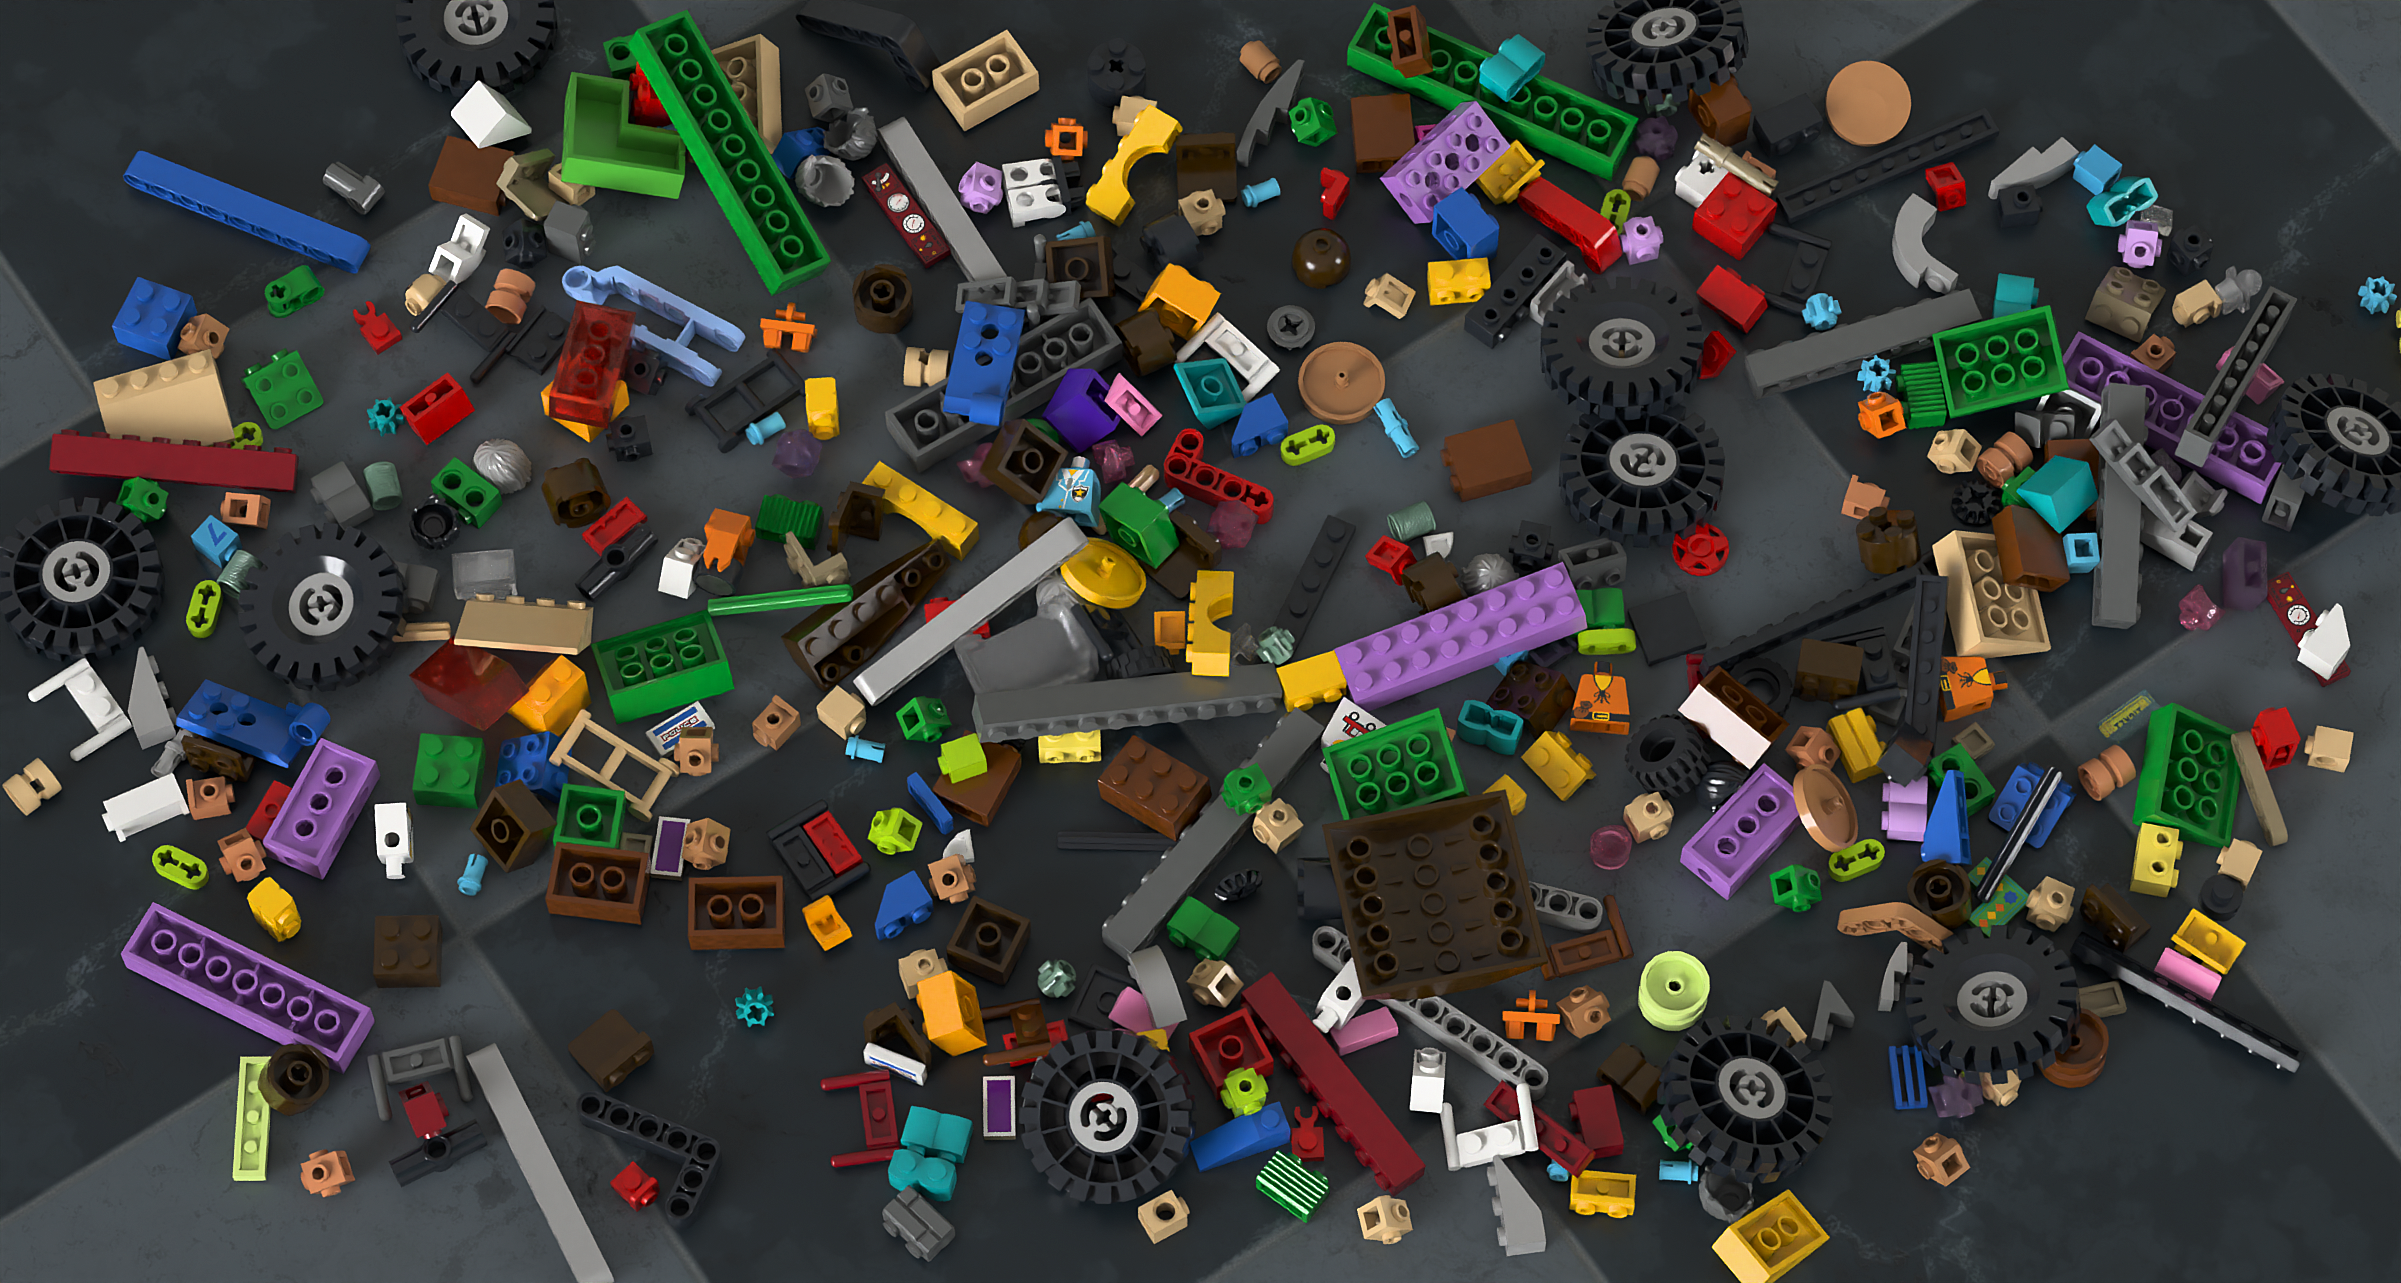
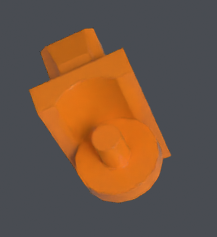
(801, 332)
(1545, 1022)

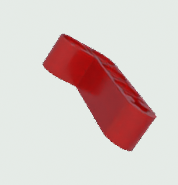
(1573, 221)
(1221, 481)

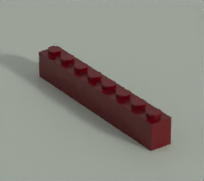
(174, 462)
(1332, 1085)

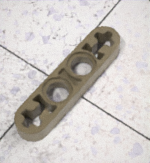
(2259, 788)

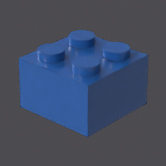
(1465, 227)
(153, 318)

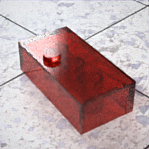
(592, 364)
(469, 683)

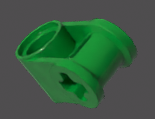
(294, 290)

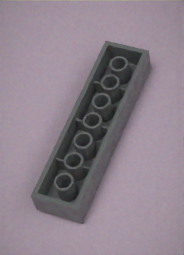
(1041, 363)

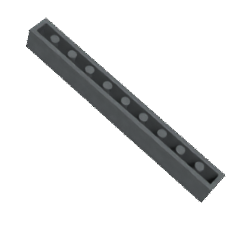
(1125, 703)
(1207, 840)

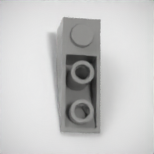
(2183, 546)
(147, 706)
(1519, 1215)

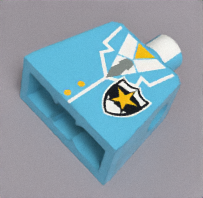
(1075, 493)

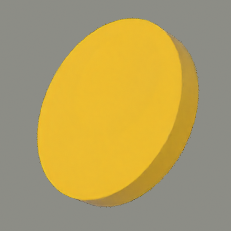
(1105, 575)

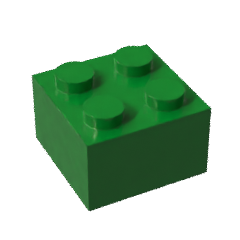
(1139, 524)
(449, 771)
(590, 816)

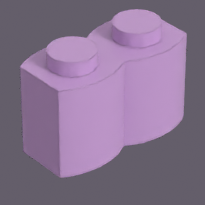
(1906, 810)

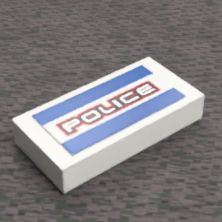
(668, 732)
(896, 1063)

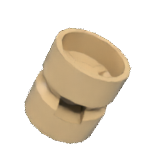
(925, 367)
(23, 793)

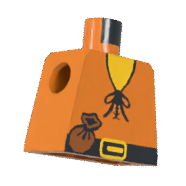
(1967, 686)
(1601, 702)

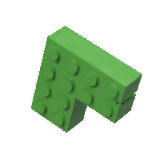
(609, 151)

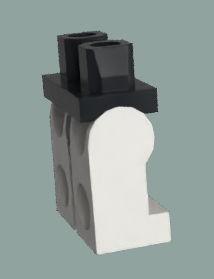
(1040, 189)

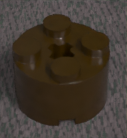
(883, 299)
(1146, 342)
(575, 493)
(1888, 540)
(1432, 583)
(1941, 893)
(282, 1090)

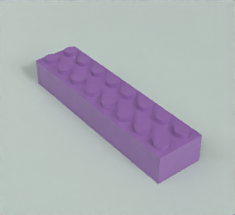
(2239, 458)
(1461, 638)
(246, 986)

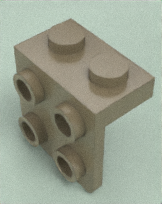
(525, 185)
(2125, 303)
(827, 573)

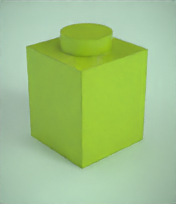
(962, 758)

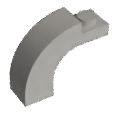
(1909, 252)
(1157, 986)

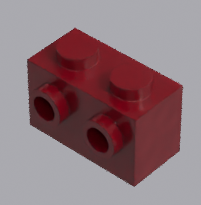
(424, 1110)
(1597, 1120)

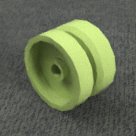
(1673, 991)

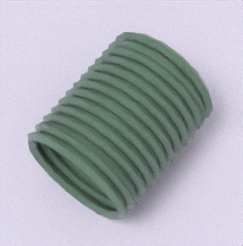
(382, 485)
(1411, 522)
(233, 576)

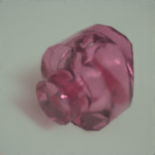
(1112, 459)
(971, 467)
(2199, 610)
(1610, 847)

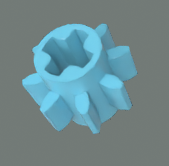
(2377, 295)
(1821, 311)
(1883, 378)

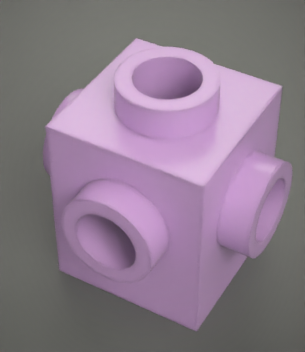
(981, 188)
(1640, 239)
(2140, 243)

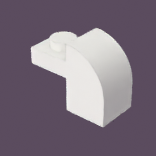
(462, 254)

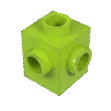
(894, 831)
(1240, 1101)

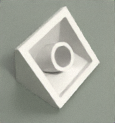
(488, 117)

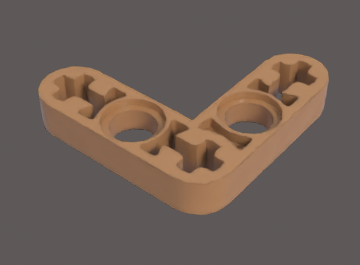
(1894, 917)

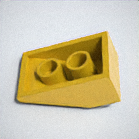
(1770, 1240)

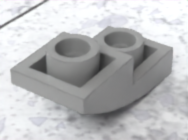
(1898, 966)

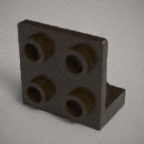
(2113, 917)

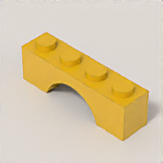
(1151, 134)
(937, 518)
(1210, 644)

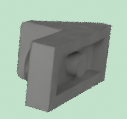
(2041, 426)
(1830, 1012)

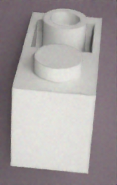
(680, 567)
(2327, 645)
(1428, 1080)

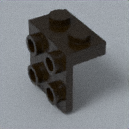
(1207, 164)
(858, 514)
(1194, 553)
(1535, 695)
(217, 757)
(889, 1023)
(611, 1049)

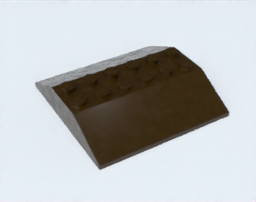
(1435, 897)

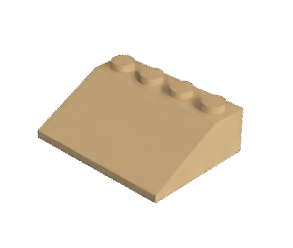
(754, 75)
(169, 401)
(1984, 612)
(525, 625)

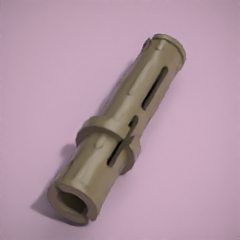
(1726, 158)

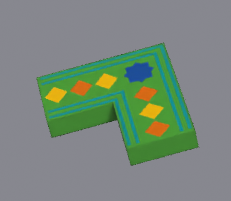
(2004, 905)

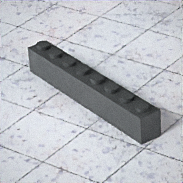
(1846, 346)
(2235, 377)
(2119, 517)

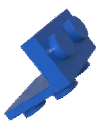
(529, 760)
(2017, 793)

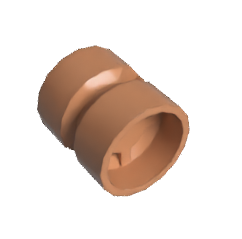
(510, 296)
(2008, 456)
(2106, 772)

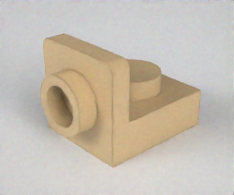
(1389, 295)
(1786, 1021)

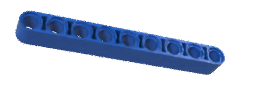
(247, 212)

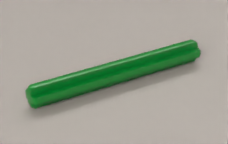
(780, 600)

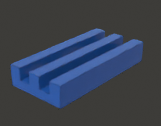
(930, 803)
(1905, 1052)

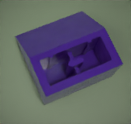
(1080, 410)

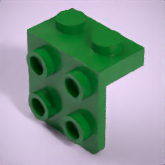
(282, 388)

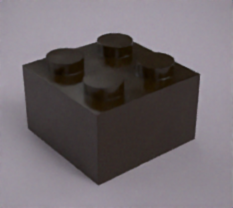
(1083, 260)
(1023, 461)
(1827, 671)
(513, 826)
(988, 940)
(408, 951)

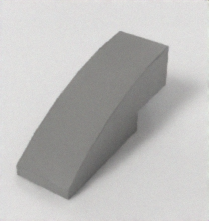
(2036, 167)

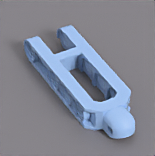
(597, 286)

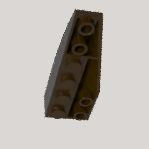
(850, 633)

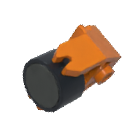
(725, 554)

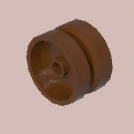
(2084, 1057)

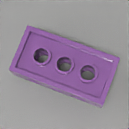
(1423, 177)
(327, 826)
(1747, 850)

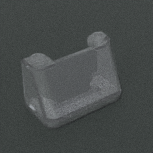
(1032, 654)

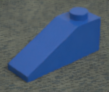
(1947, 828)
(1242, 1137)

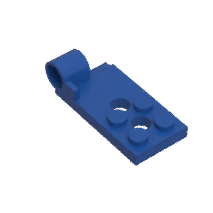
(979, 389)
(275, 732)

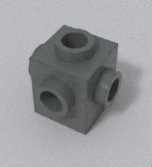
(828, 98)

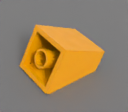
(554, 698)

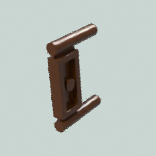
(1590, 950)
(1028, 1028)

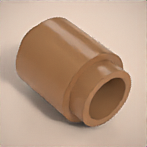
(1260, 61)
(1640, 177)

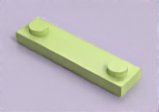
(251, 1123)

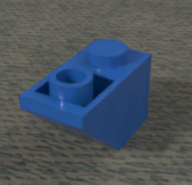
(797, 147)
(1259, 425)
(902, 904)

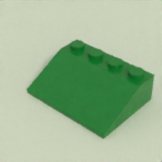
(2001, 361)
(662, 666)
(1396, 767)
(2188, 777)

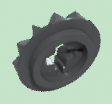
(1296, 317)

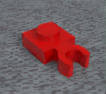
(378, 330)
(1307, 1140)

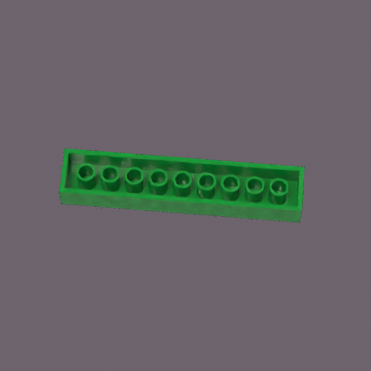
(1539, 115)
(729, 152)

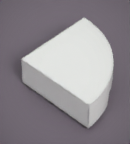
(1441, 542)
(960, 845)

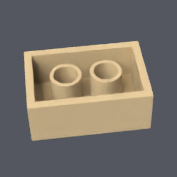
(985, 80)

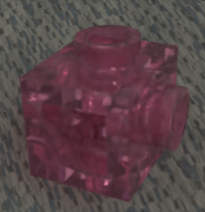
(1232, 524)

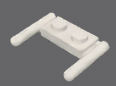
(1237, 350)
(93, 700)
(1482, 1144)

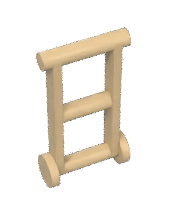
(664, 767)

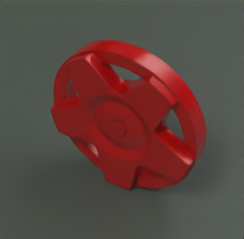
(1701, 549)

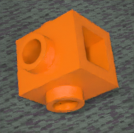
(1077, 141)
(1881, 414)

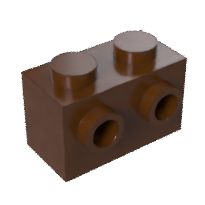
(1409, 42)

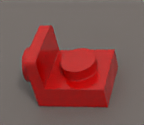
(1947, 186)
(1335, 193)
(1716, 355)
(1391, 557)
(636, 1186)

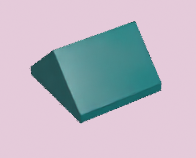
(1211, 390)
(2060, 491)

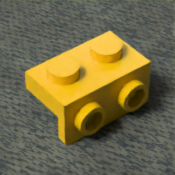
(1509, 173)
(1558, 764)
(2208, 942)
(1603, 1193)

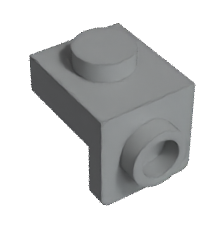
(2202, 495)

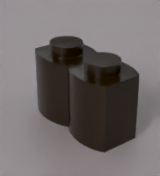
(1631, 1077)

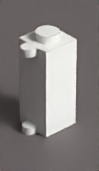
(144, 807)

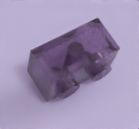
(2245, 574)

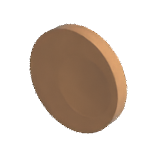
(1867, 103)
(1341, 383)
(1825, 808)

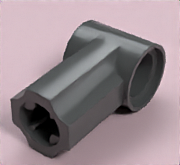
(359, 191)

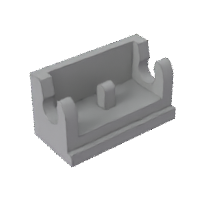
(1558, 285)

